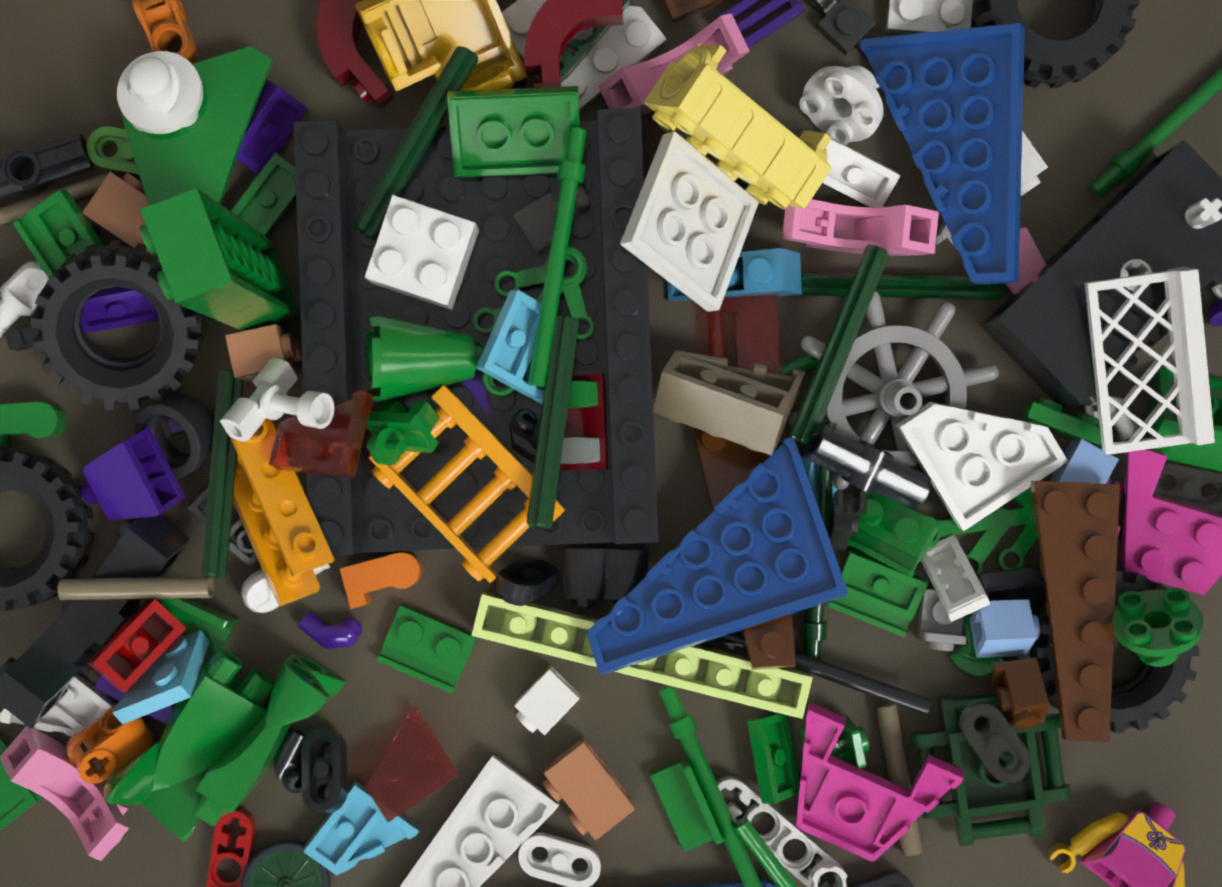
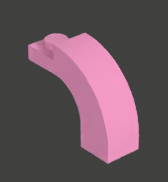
(634, 82)
(849, 229)
(44, 768)

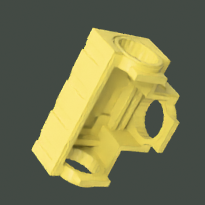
(737, 131)

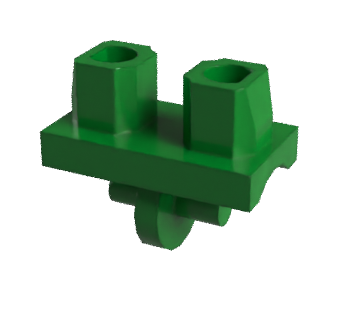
(400, 430)

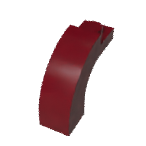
(556, 26)
(338, 41)

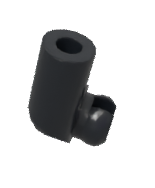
(288, 762)

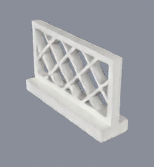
(1187, 352)

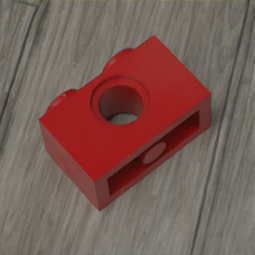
(136, 645)

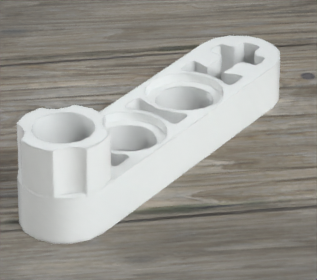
(783, 832)

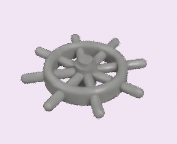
(894, 393)

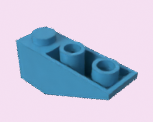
(759, 273)

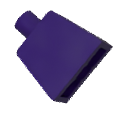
(132, 479)

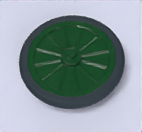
(284, 866)

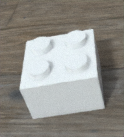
(422, 252)

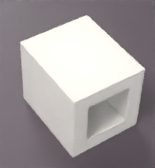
(546, 701)

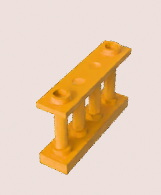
(478, 444)
(278, 519)

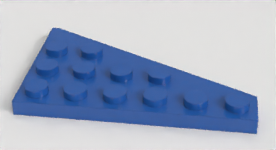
(963, 119)
(741, 567)

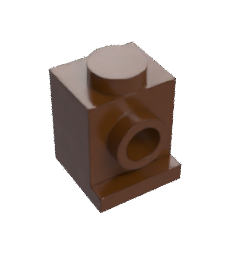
(1020, 692)

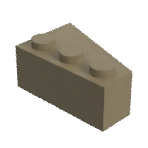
(728, 400)

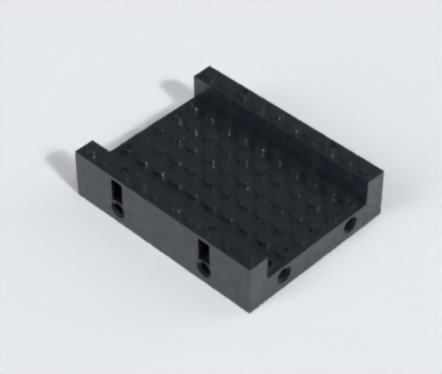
(332, 184)

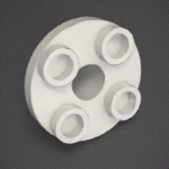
(160, 92)
(843, 102)

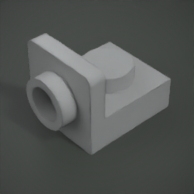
(936, 625)

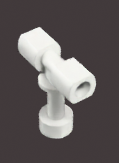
(271, 402)

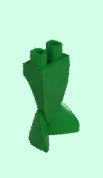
(296, 695)
(193, 740)

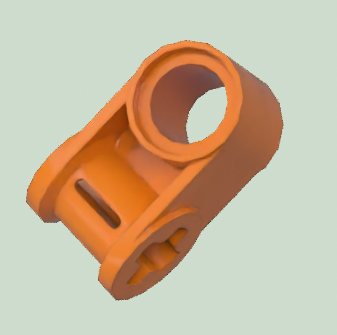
(165, 23)
(109, 744)

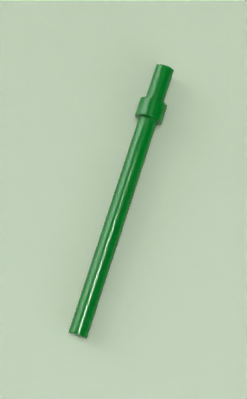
(1127, 162)
(570, 174)
(684, 728)

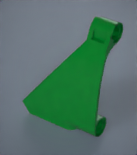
(206, 150)

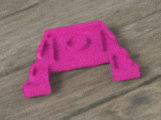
(1167, 537)
(854, 805)

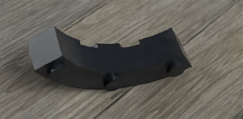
(43, 672)

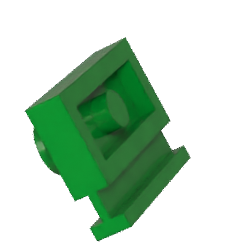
(56, 231)
(894, 534)
(879, 593)
(426, 648)

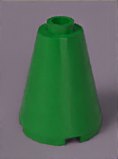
(415, 357)

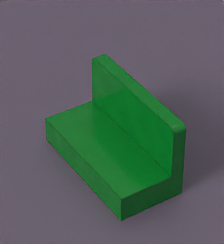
(199, 615)
(686, 805)

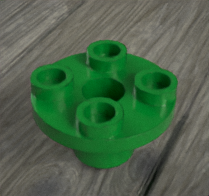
(1157, 624)

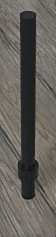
(844, 677)

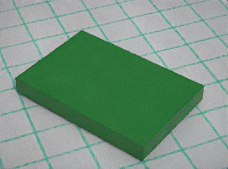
(511, 130)

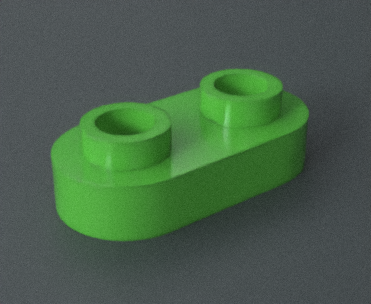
(122, 161)

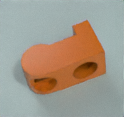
(393, 570)

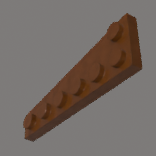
(724, 467)
(1079, 571)

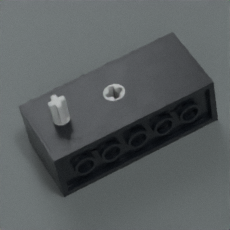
(1154, 224)

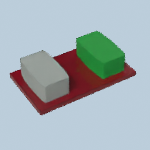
(586, 425)

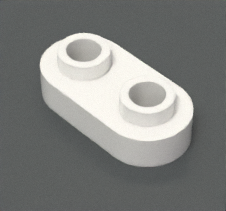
(558, 864)

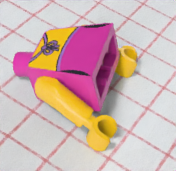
(1129, 849)

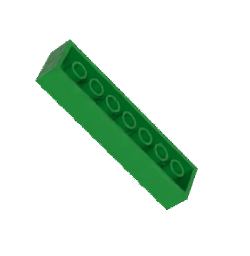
(218, 263)

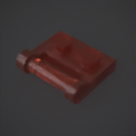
(755, 331)

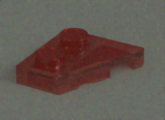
(325, 450)
(409, 769)

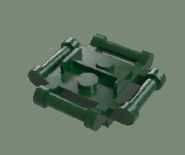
(980, 791)

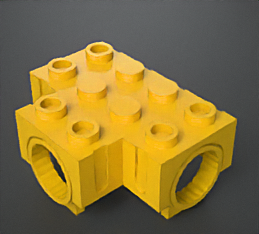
(421, 35)

